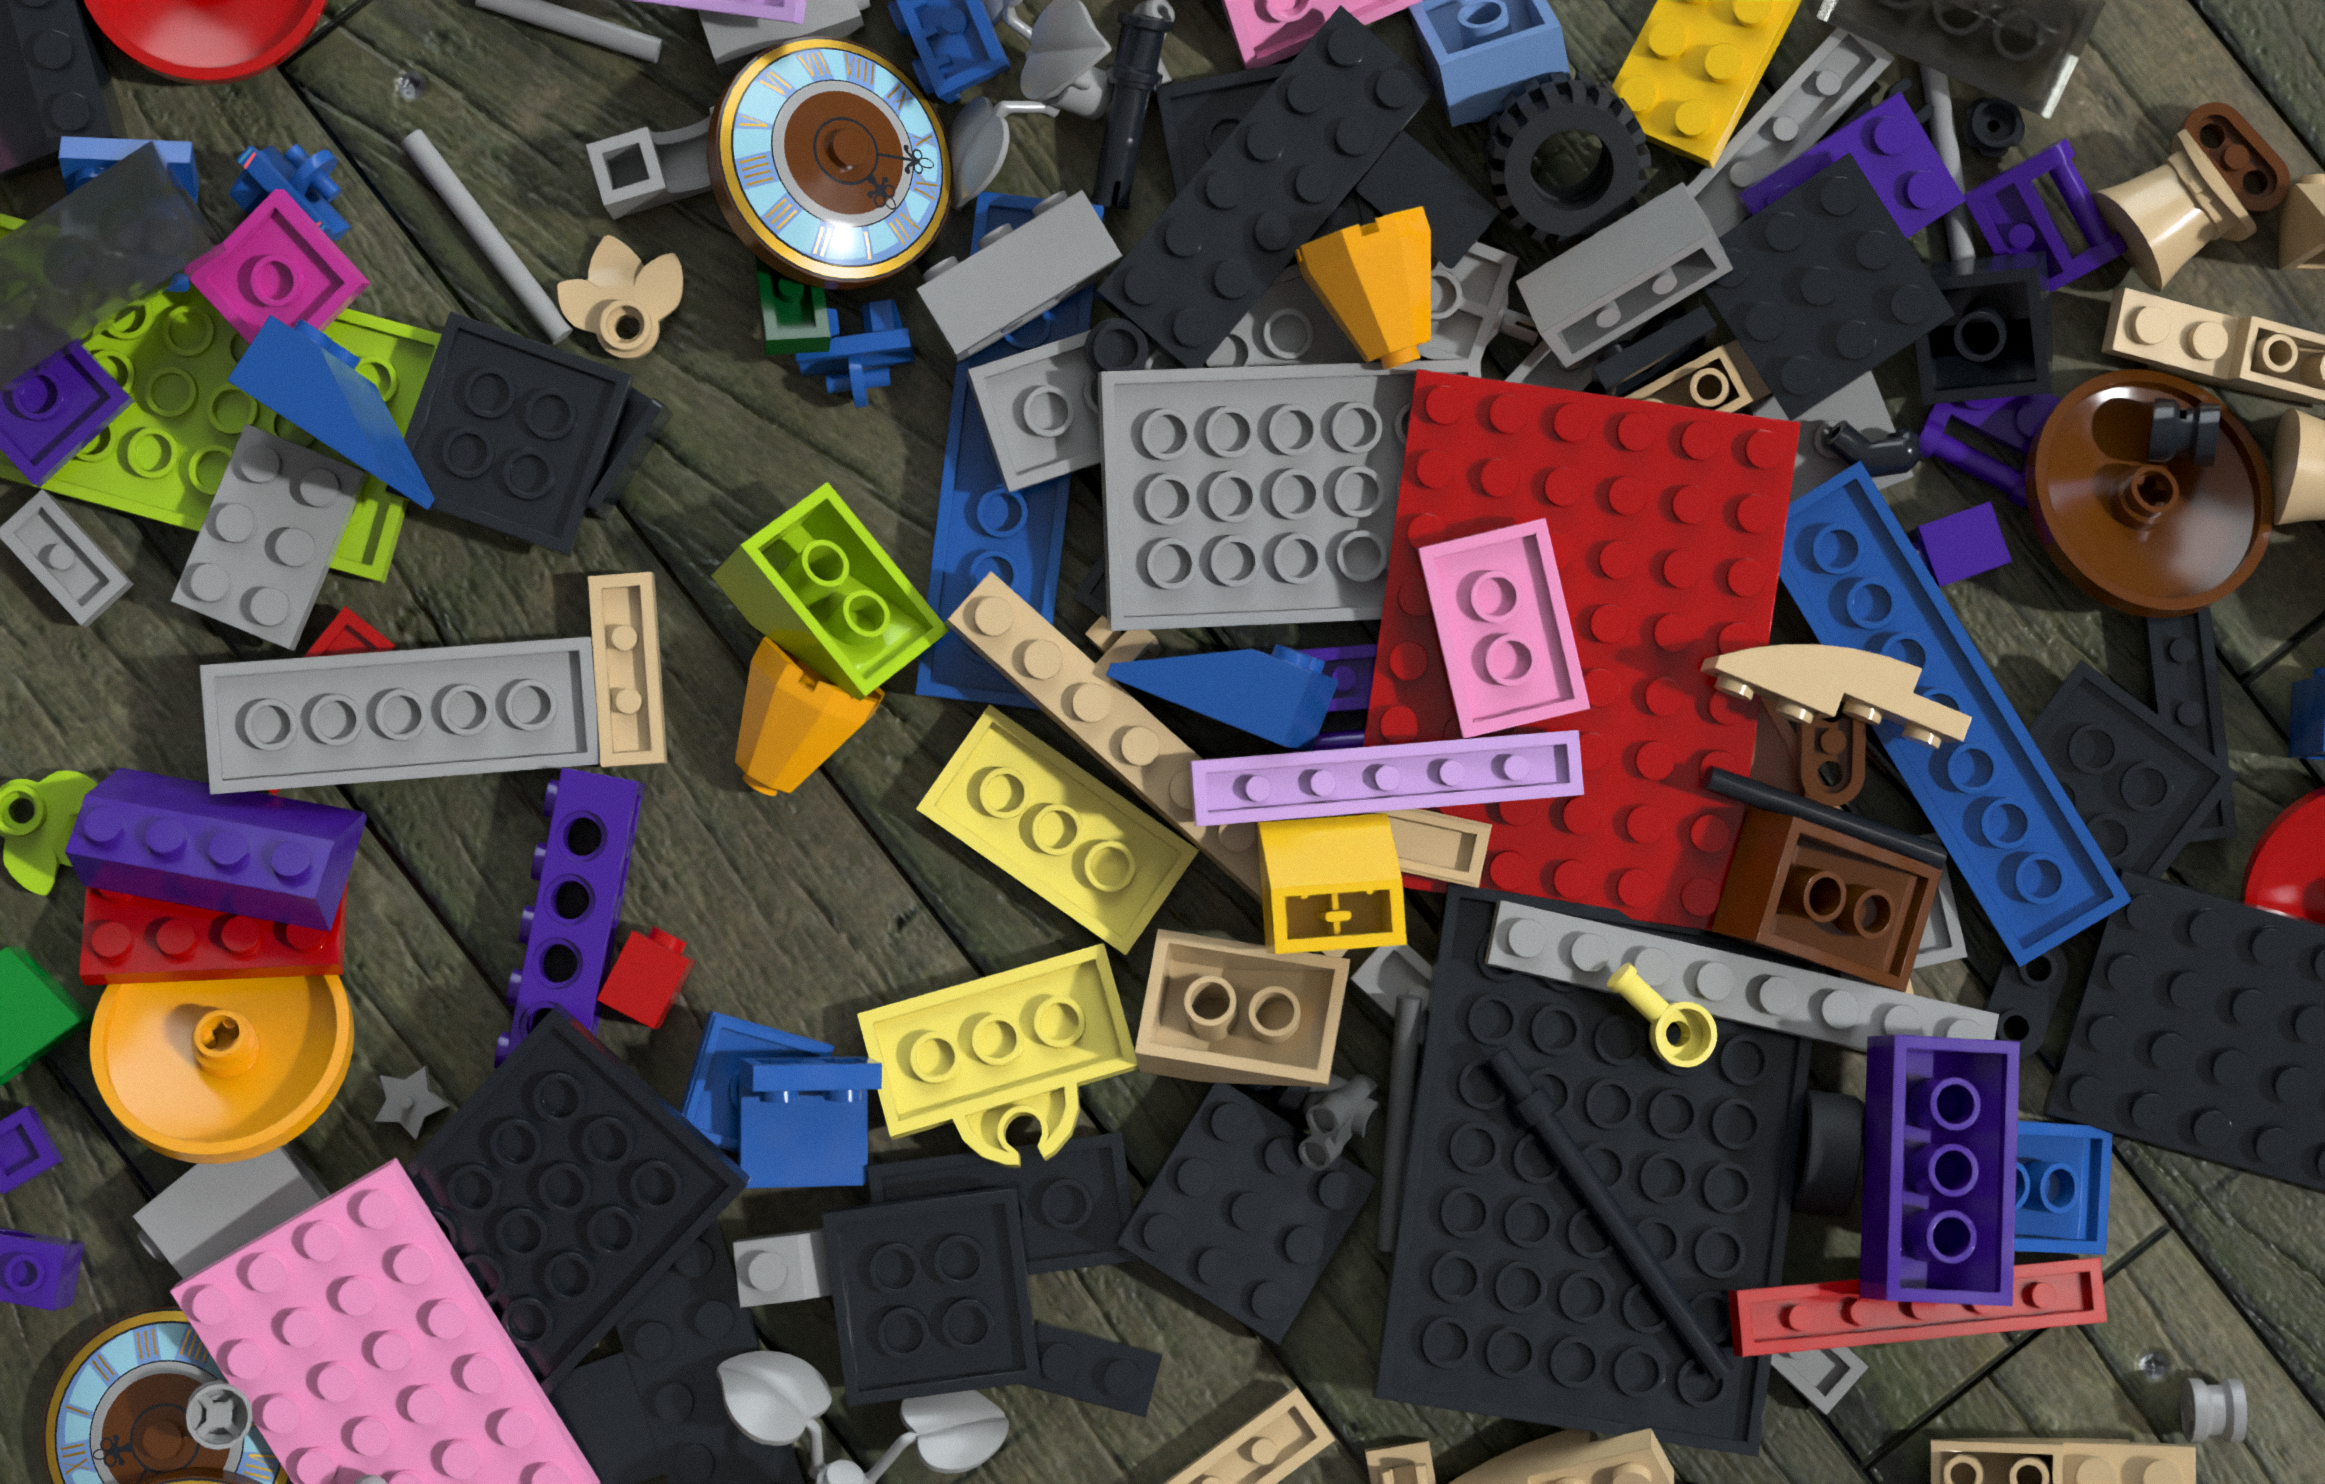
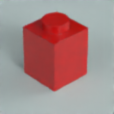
(647, 977)

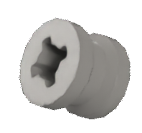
(2213, 1410)

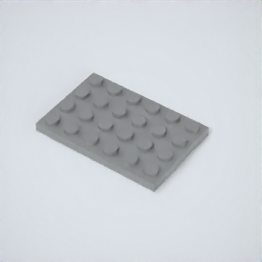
(1252, 491)

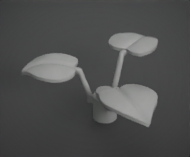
(1054, 77)
(780, 1395)

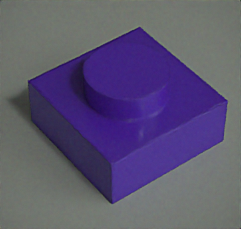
(24, 1149)

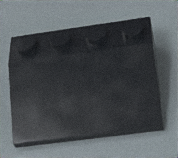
(51, 83)

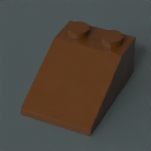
(1826, 899)

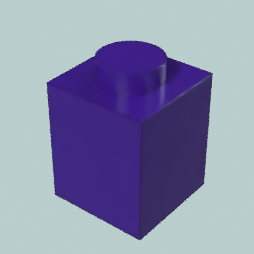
(1961, 545)

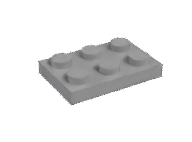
(269, 537)

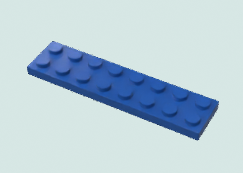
(980, 524)
(1985, 795)

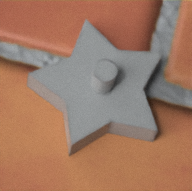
(409, 1101)

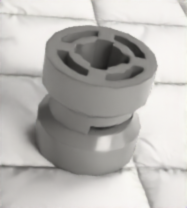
(218, 1423)

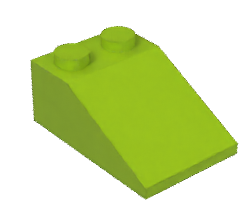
(830, 595)

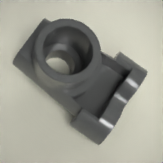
(1335, 1116)

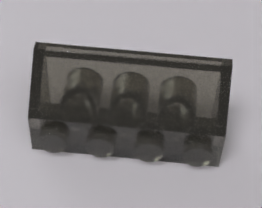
(1999, 46)
(96, 261)

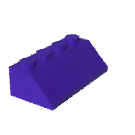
(215, 850)
(1939, 1170)

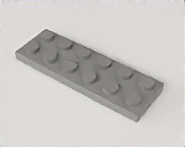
(1045, 403)
(399, 715)

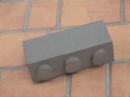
(1018, 274)
(1624, 275)

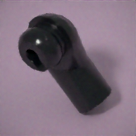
(1881, 457)

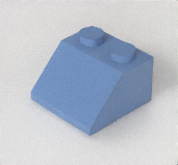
(1485, 51)

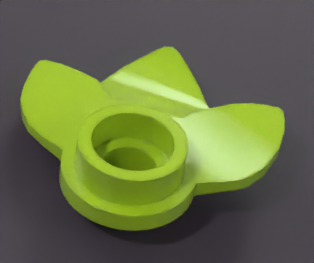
(39, 846)

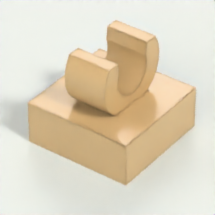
(1119, 647)
(1401, 1463)

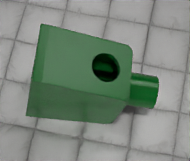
(34, 1013)

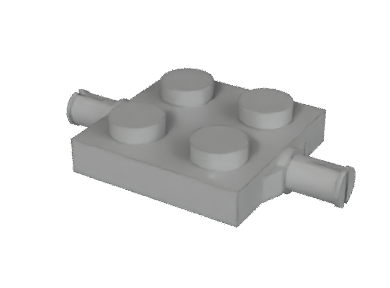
(1472, 306)

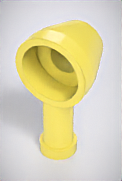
(1695, 1023)

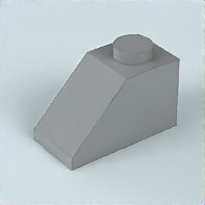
(782, 1267)

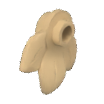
(619, 290)

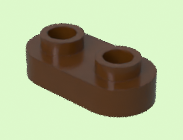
(2239, 154)
(1837, 742)

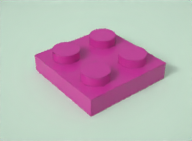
(279, 268)

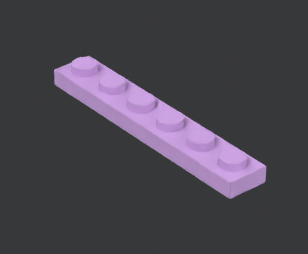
(1385, 778)

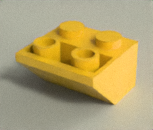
(1330, 884)

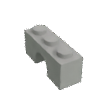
(650, 167)

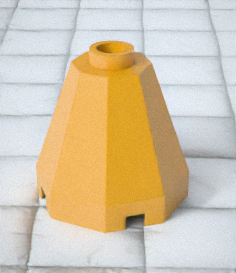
(1376, 284)
(793, 720)

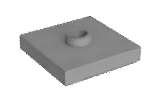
(1814, 462)

